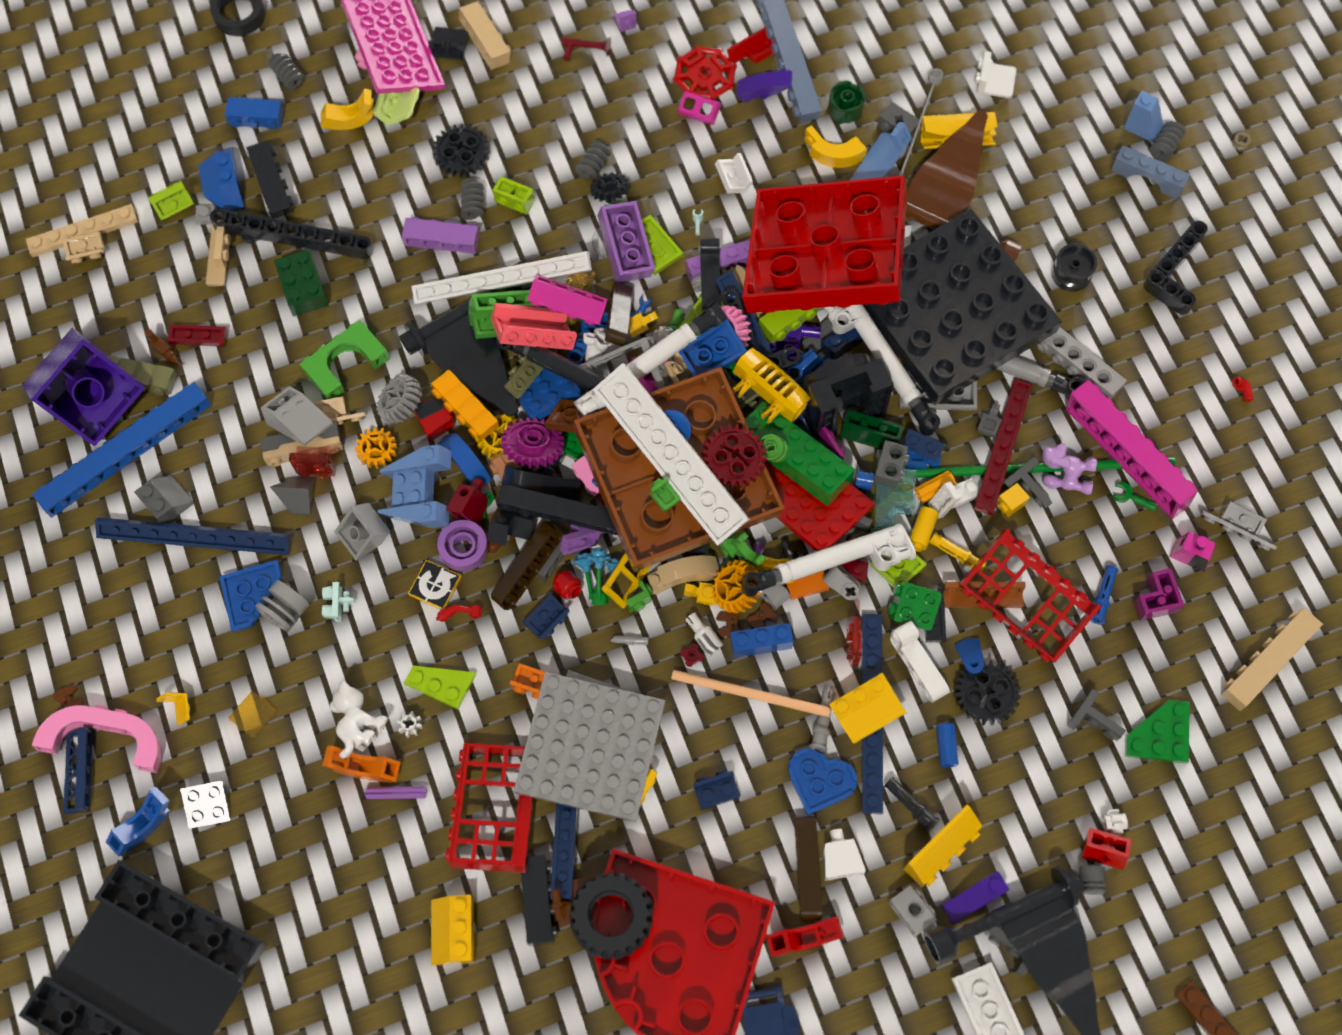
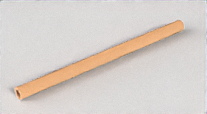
(751, 693)

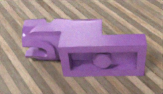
(579, 539)

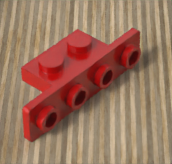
(754, 47)

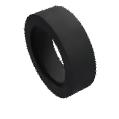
(241, 27)

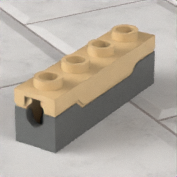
(279, 446)

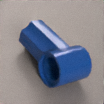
(810, 362)

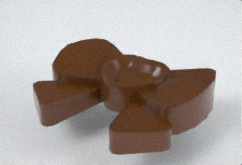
(765, 611)
(731, 623)
(62, 695)

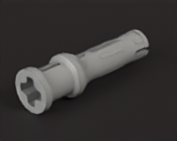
(821, 730)

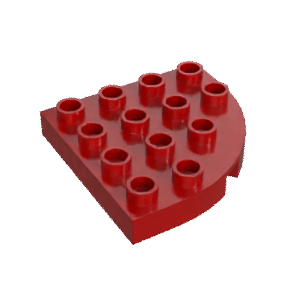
(697, 956)

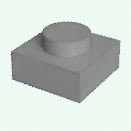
(203, 214)

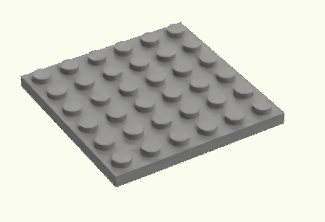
(589, 746)

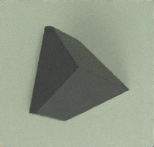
(296, 494)

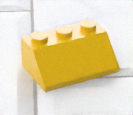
(868, 708)
(452, 930)

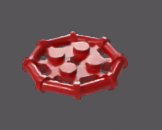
(710, 80)

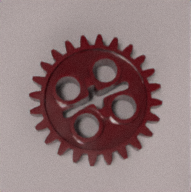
(744, 442)

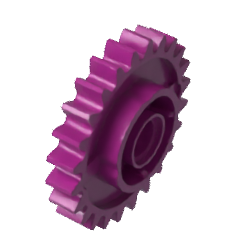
(532, 443)

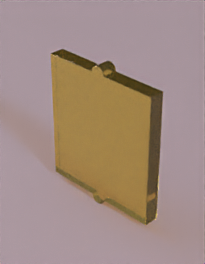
(252, 714)

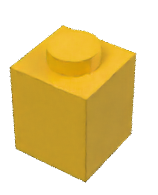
(1012, 500)

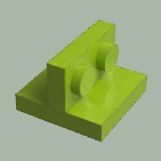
(170, 200)

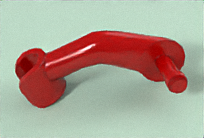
(475, 611)

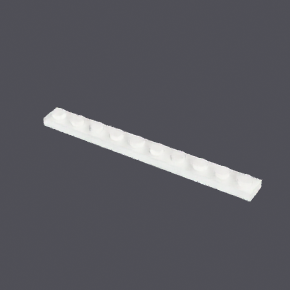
(501, 278)

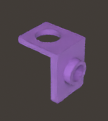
(626, 20)

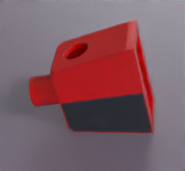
(434, 418)

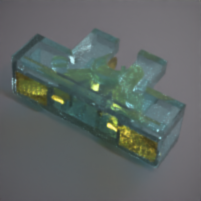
(890, 500)

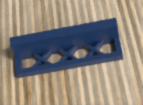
(83, 772)

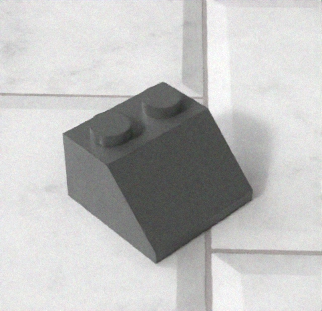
(164, 498)

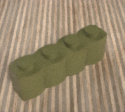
(153, 377)

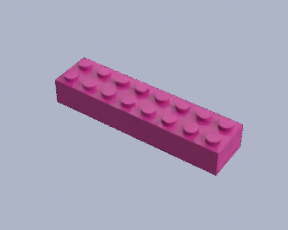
(1131, 449)

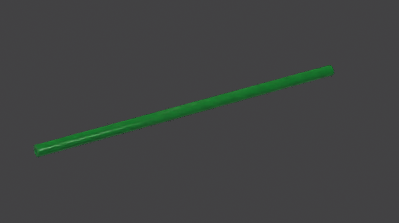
(1012, 468)

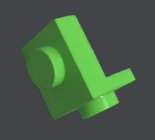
(664, 494)
(640, 600)

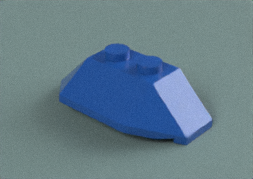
(221, 180)

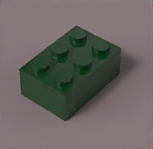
(301, 282)

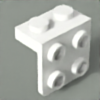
(995, 78)

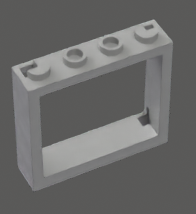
(659, 373)

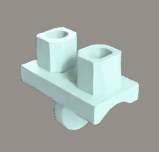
(335, 594)

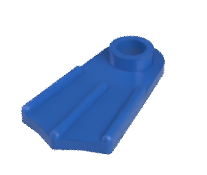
(971, 654)

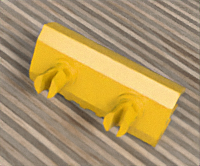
(939, 128)
(771, 384)

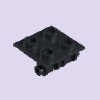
(448, 43)

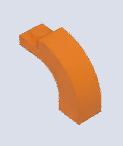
(361, 766)

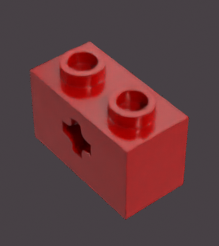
(1106, 848)

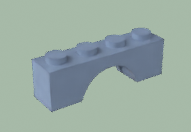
(1168, 178)

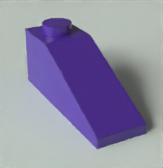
(975, 897)

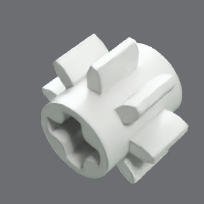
(660, 334)
(407, 720)
(1114, 822)

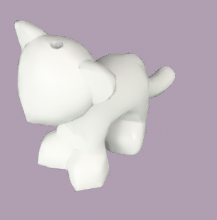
(595, 346)
(349, 701)

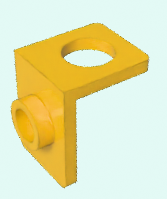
(182, 707)

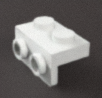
(734, 174)

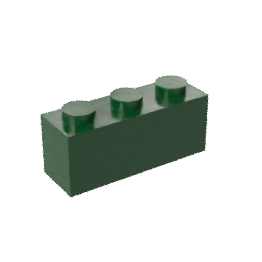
(870, 430)

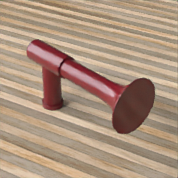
(570, 43)

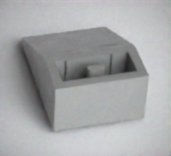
(295, 416)

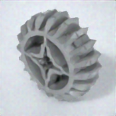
(399, 399)

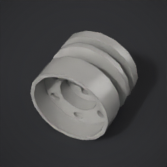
(282, 606)

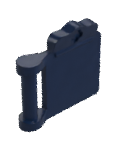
(772, 1017)

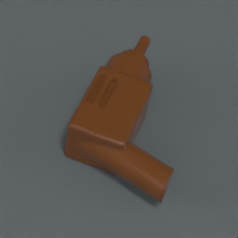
(162, 347)

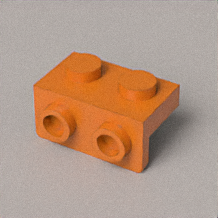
(527, 680)

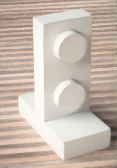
(953, 495)

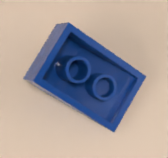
(713, 349)

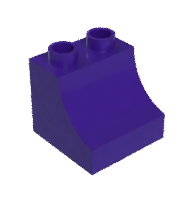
(82, 387)

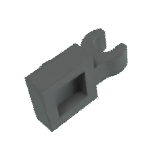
(989, 422)

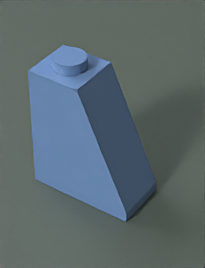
(1145, 117)

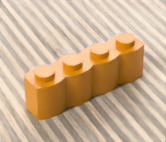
(464, 405)

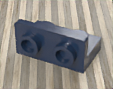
(924, 444)
(716, 790)

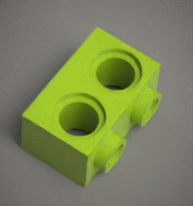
(513, 195)

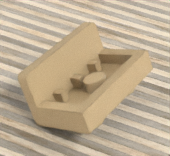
(84, 246)

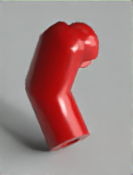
(1244, 387)

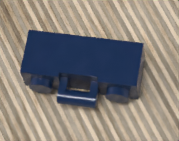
(839, 344)

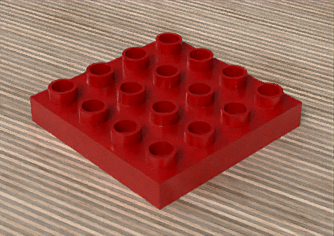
(826, 245)

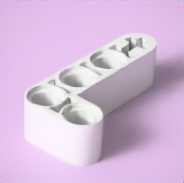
(918, 662)

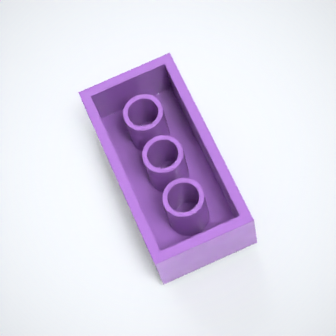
(626, 241)

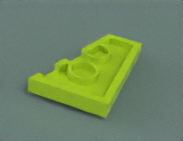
(661, 246)
(441, 684)

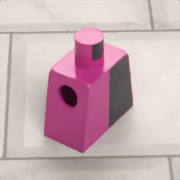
(1193, 551)

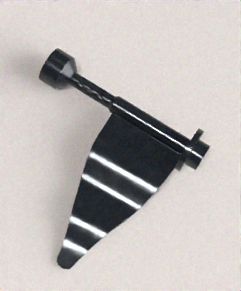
(472, 360)
(1048, 941)

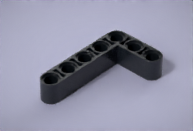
(1171, 263)
(783, 355)

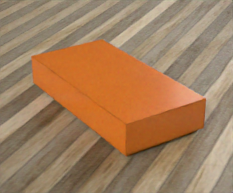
(807, 586)

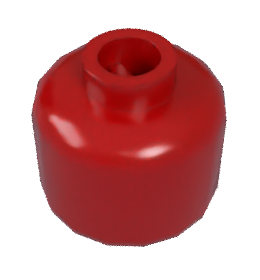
(567, 584)

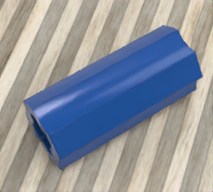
(947, 745)

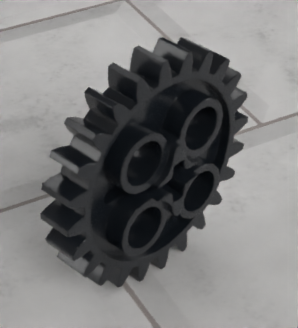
(461, 150)
(1005, 700)

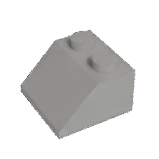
(361, 530)

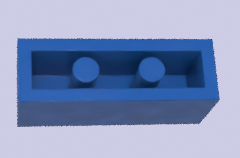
(254, 113)
(761, 640)

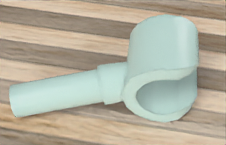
(697, 219)

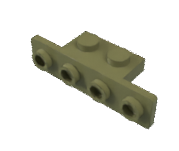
(523, 375)

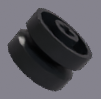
(1074, 267)

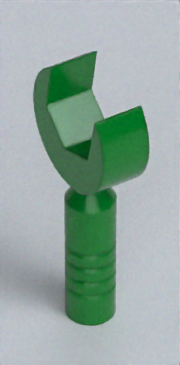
(1135, 498)

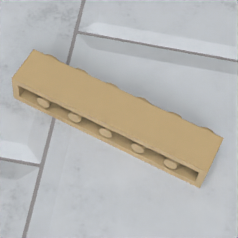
(1271, 659)

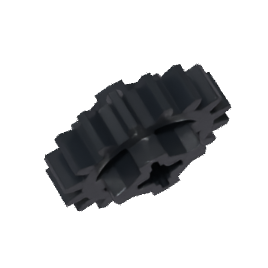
(609, 187)

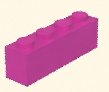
(567, 299)

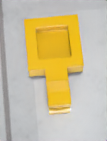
(638, 324)
(702, 593)

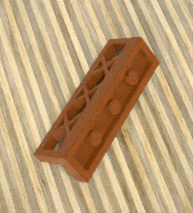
(956, 599)

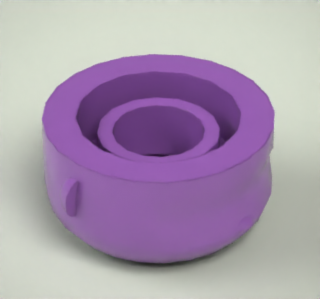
(462, 531)

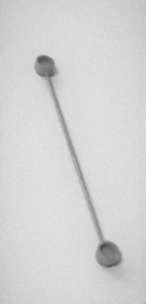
(935, 78)

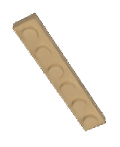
(104, 223)

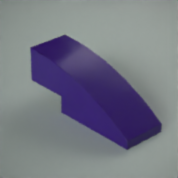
(764, 85)

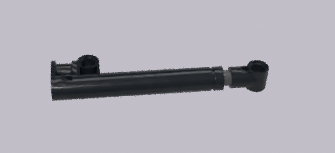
(556, 364)

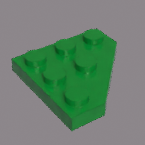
(1162, 735)

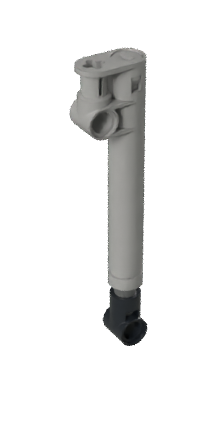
(1042, 376)

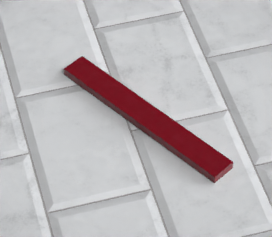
(1003, 447)

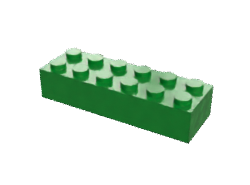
(808, 460)

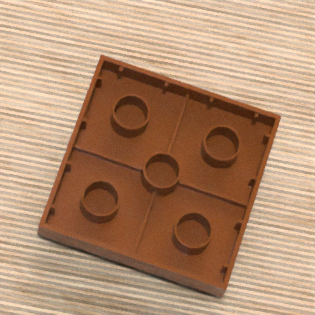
(627, 474)

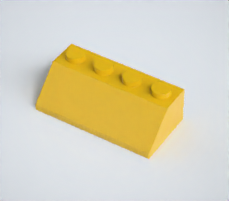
(943, 847)

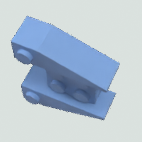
(415, 487)

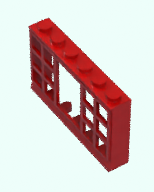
(1048, 573)
(522, 823)

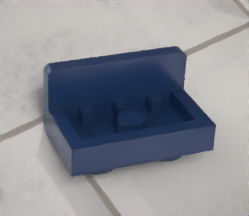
(546, 617)

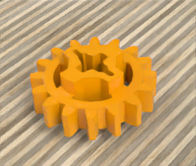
(377, 439)

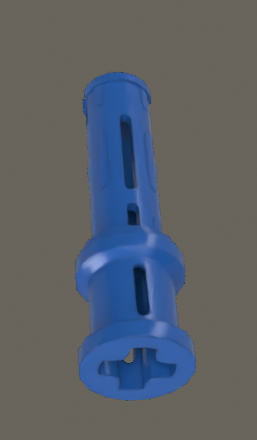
(1101, 599)

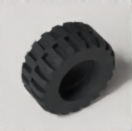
(581, 910)

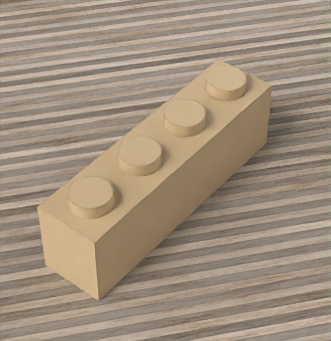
(484, 35)

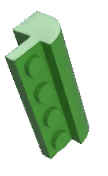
(482, 305)

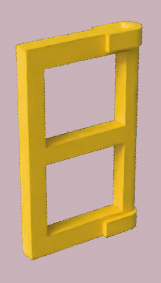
(620, 567)

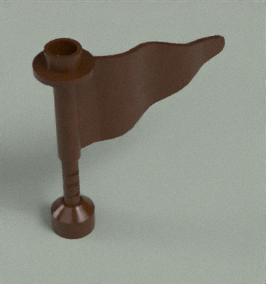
(949, 178)

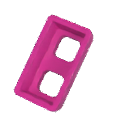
(695, 112)

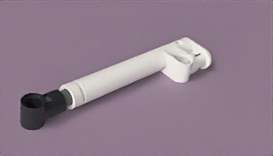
(858, 318)
(660, 352)
(889, 543)

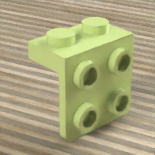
(395, 106)

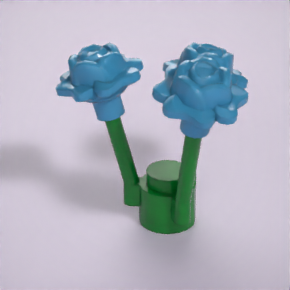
(598, 556)

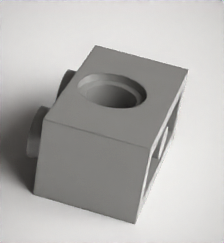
(900, 905)

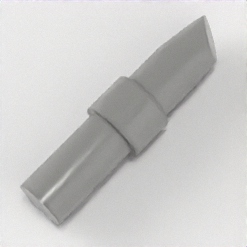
(630, 640)

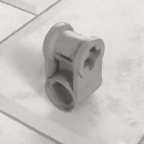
(841, 580)
(775, 595)

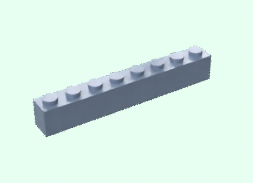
(790, 57)

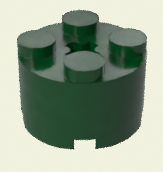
(846, 102)

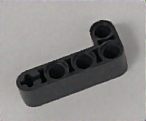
(710, 271)
(541, 483)

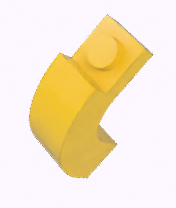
(348, 116)
(834, 154)

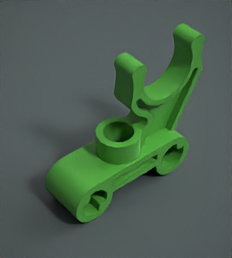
(736, 546)

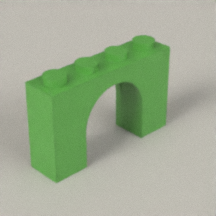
(355, 339)

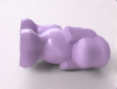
(1072, 466)

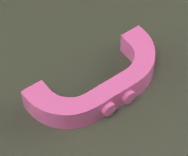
(59, 724)

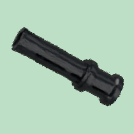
(892, 785)

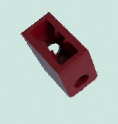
(468, 502)

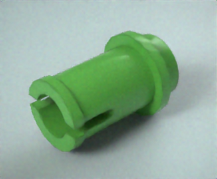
(677, 319)

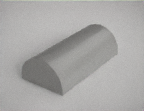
(961, 401)

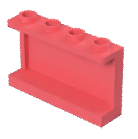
(531, 326)

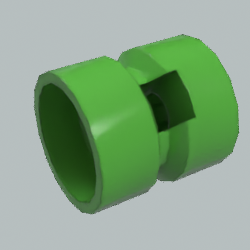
(776, 448)

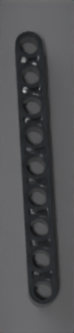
(299, 239)

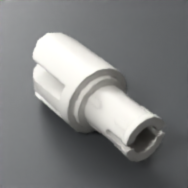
(704, 635)

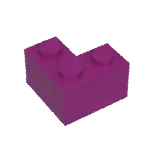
(1163, 596)

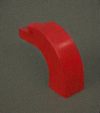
(804, 938)

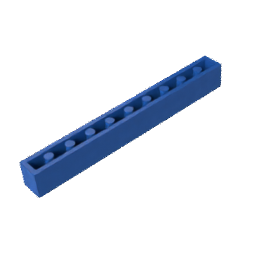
(121, 450)

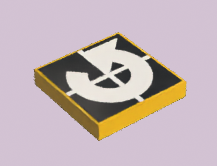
(435, 585)

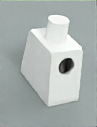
(841, 857)

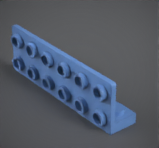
(884, 153)

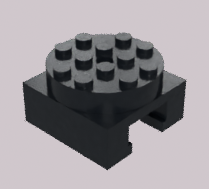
(844, 384)

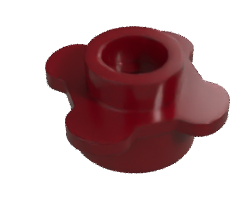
(693, 649)

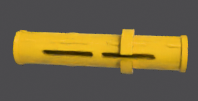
(952, 549)

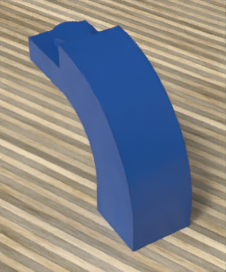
(464, 459)
(141, 825)

